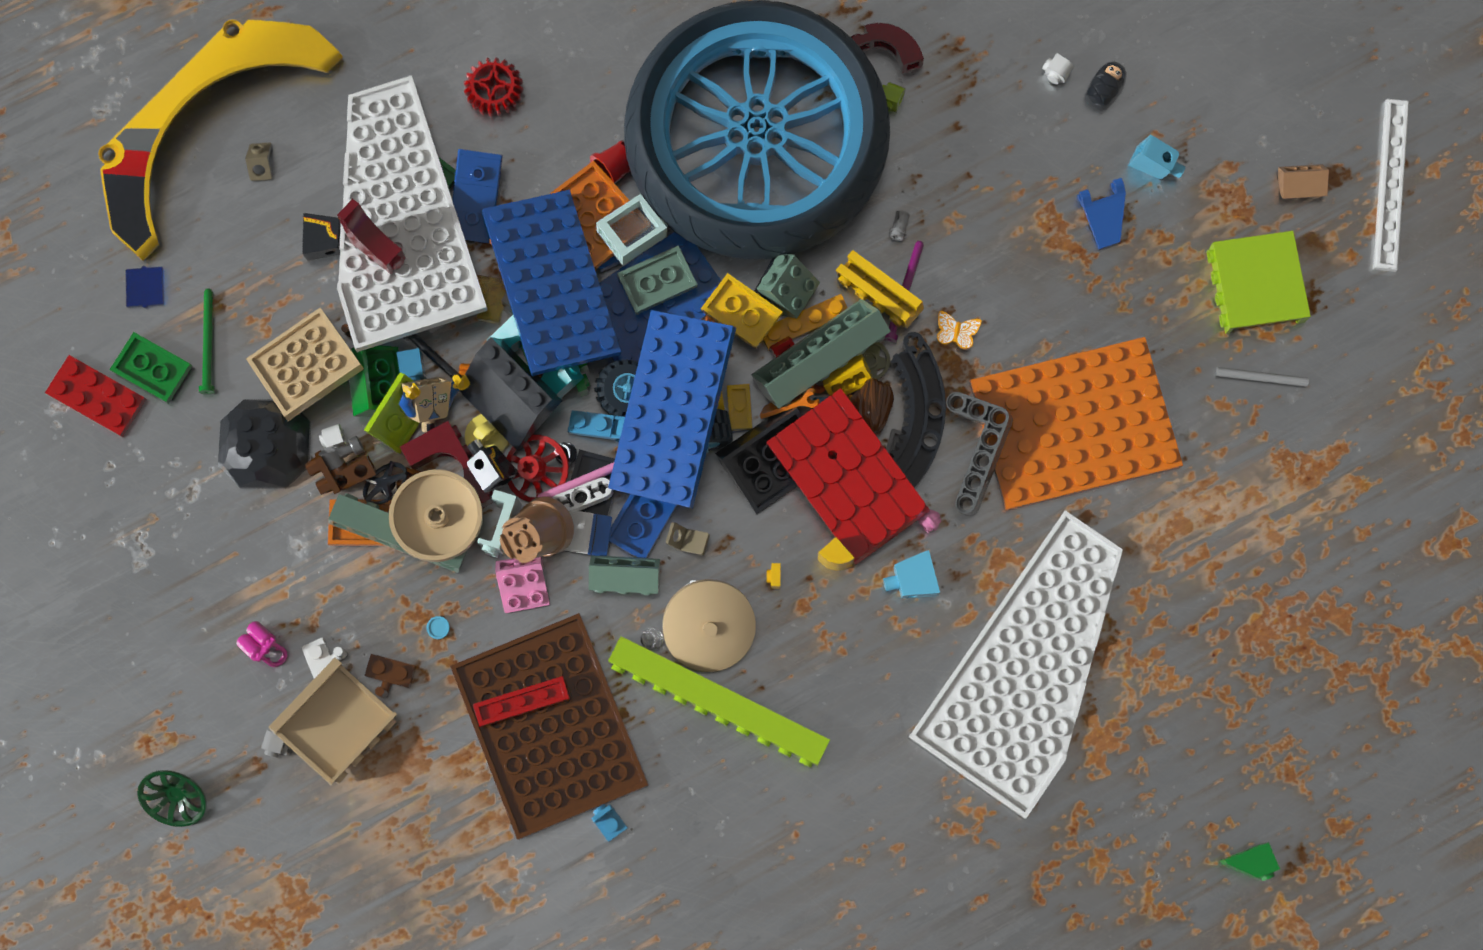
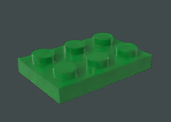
(151, 367)

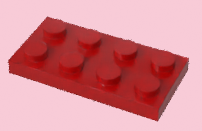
(95, 396)

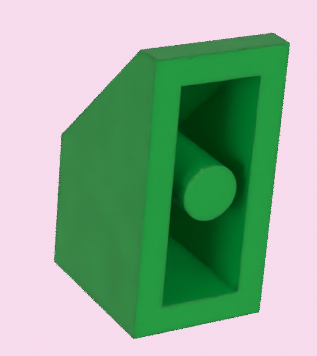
(1254, 862)

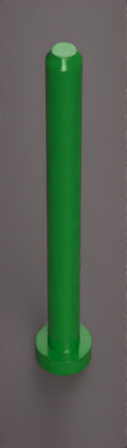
(206, 387)

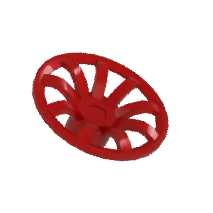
(534, 467)

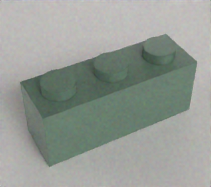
(624, 574)

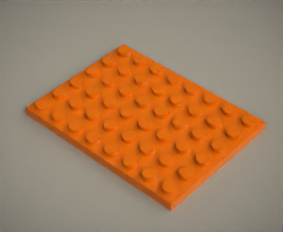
(1079, 423)

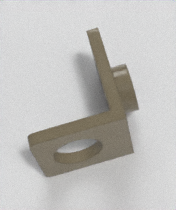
(258, 155)
(688, 540)

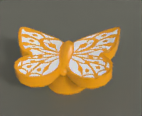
(955, 331)

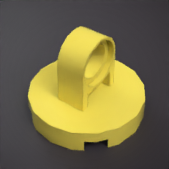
(487, 434)

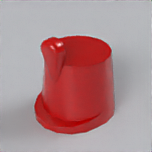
(613, 161)

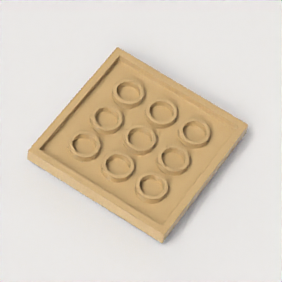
(304, 364)

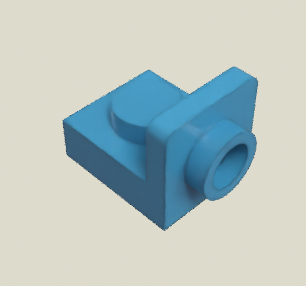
(608, 822)

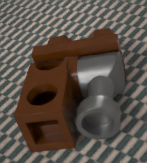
(336, 471)

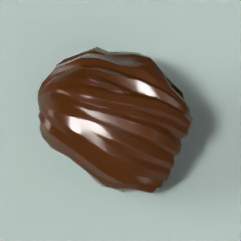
(873, 403)

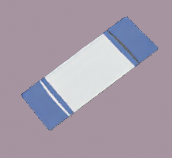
(590, 533)

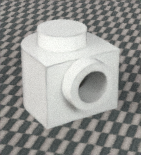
(1058, 69)
(333, 437)

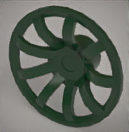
(174, 792)

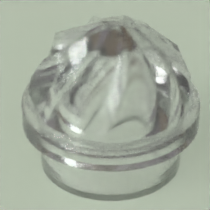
(652, 639)

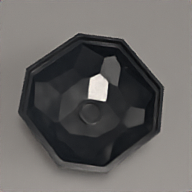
(262, 447)

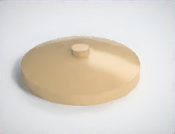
(435, 515)
(709, 625)

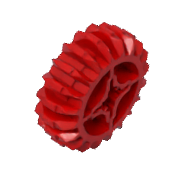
(510, 90)

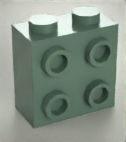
(788, 285)

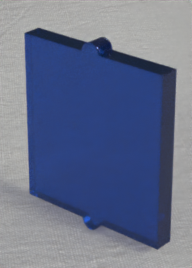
(144, 287)

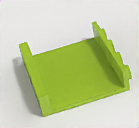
(1258, 280)

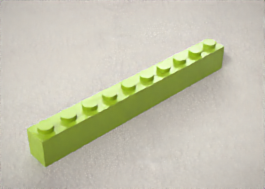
(718, 701)

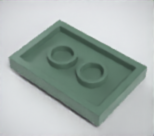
(657, 280)

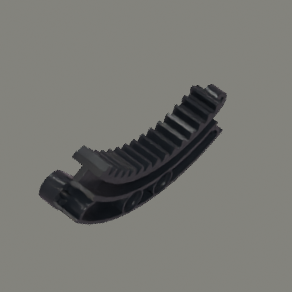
(922, 390)

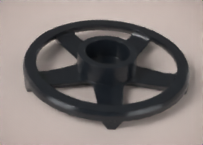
(385, 483)

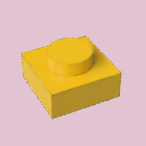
(773, 575)

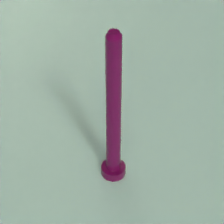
(907, 282)

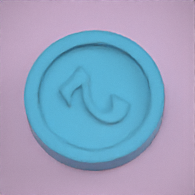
(438, 627)

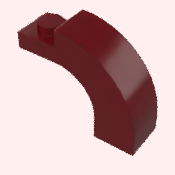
(895, 41)

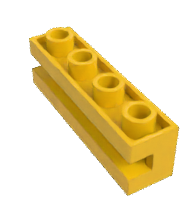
(879, 289)

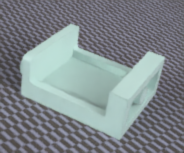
(511, 507)

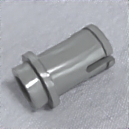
(898, 231)

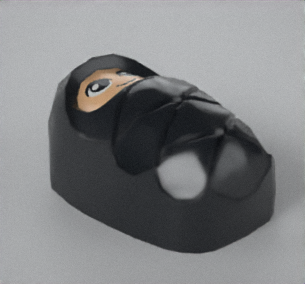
(1106, 85)

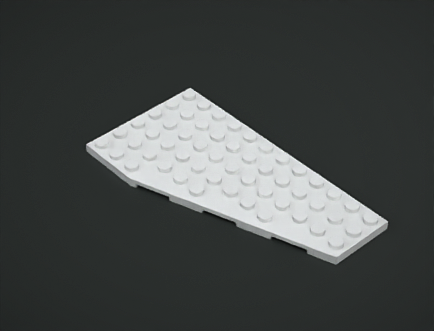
(403, 190)

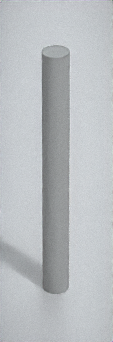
(1261, 376)

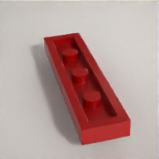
(521, 701)

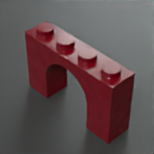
(443, 442)

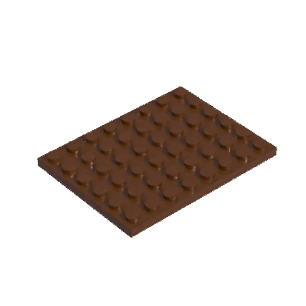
(557, 756)

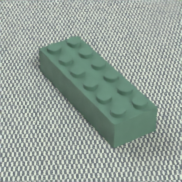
(821, 353)

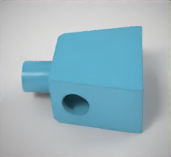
(1156, 159)
(914, 577)

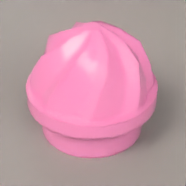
(930, 521)

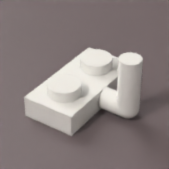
(319, 657)

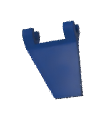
(1105, 214)

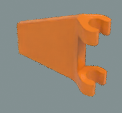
(801, 400)

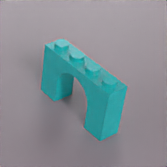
(560, 380)

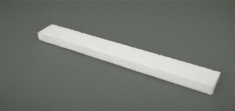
(1391, 185)

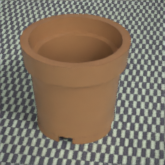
(548, 526)

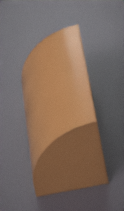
(1303, 181)

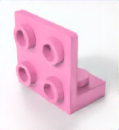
(521, 584)

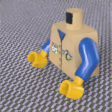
(430, 399)

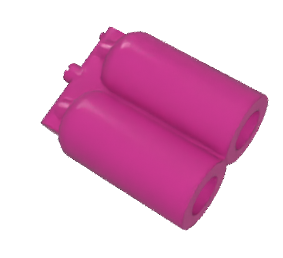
(258, 642)

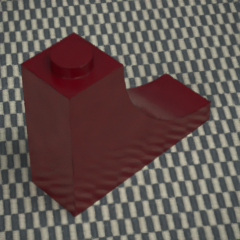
(370, 238)

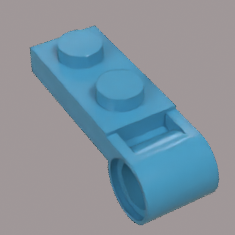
(595, 425)

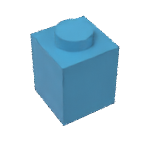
(412, 364)

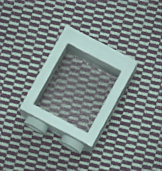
(631, 229)

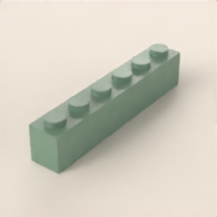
(374, 524)

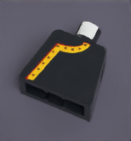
(320, 236)
(490, 466)

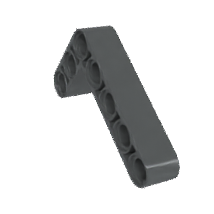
(982, 449)

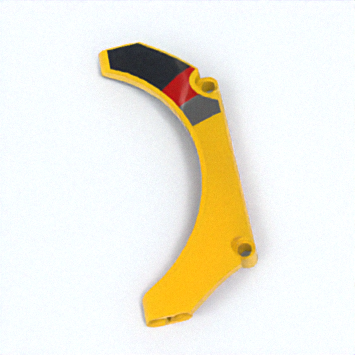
(136, 144)

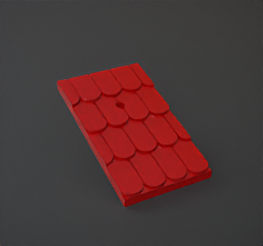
(858, 493)

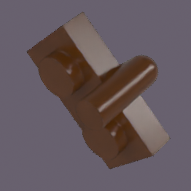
(389, 672)

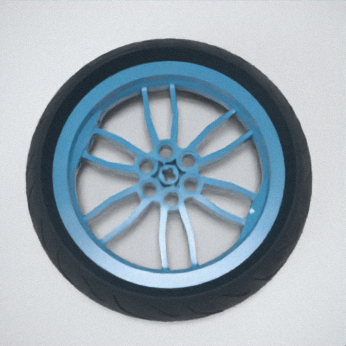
(758, 31)

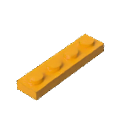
(806, 322)

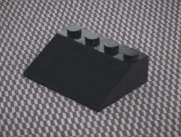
(508, 393)
(754, 464)

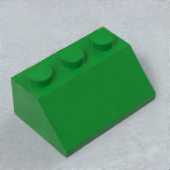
(374, 380)

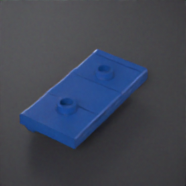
(475, 189)

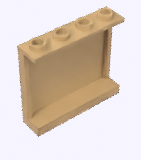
(333, 722)

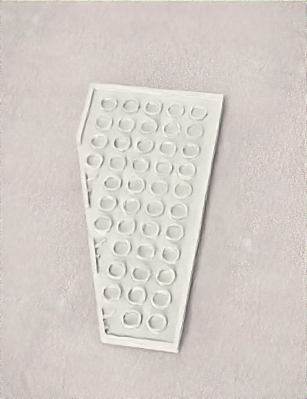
(1023, 680)

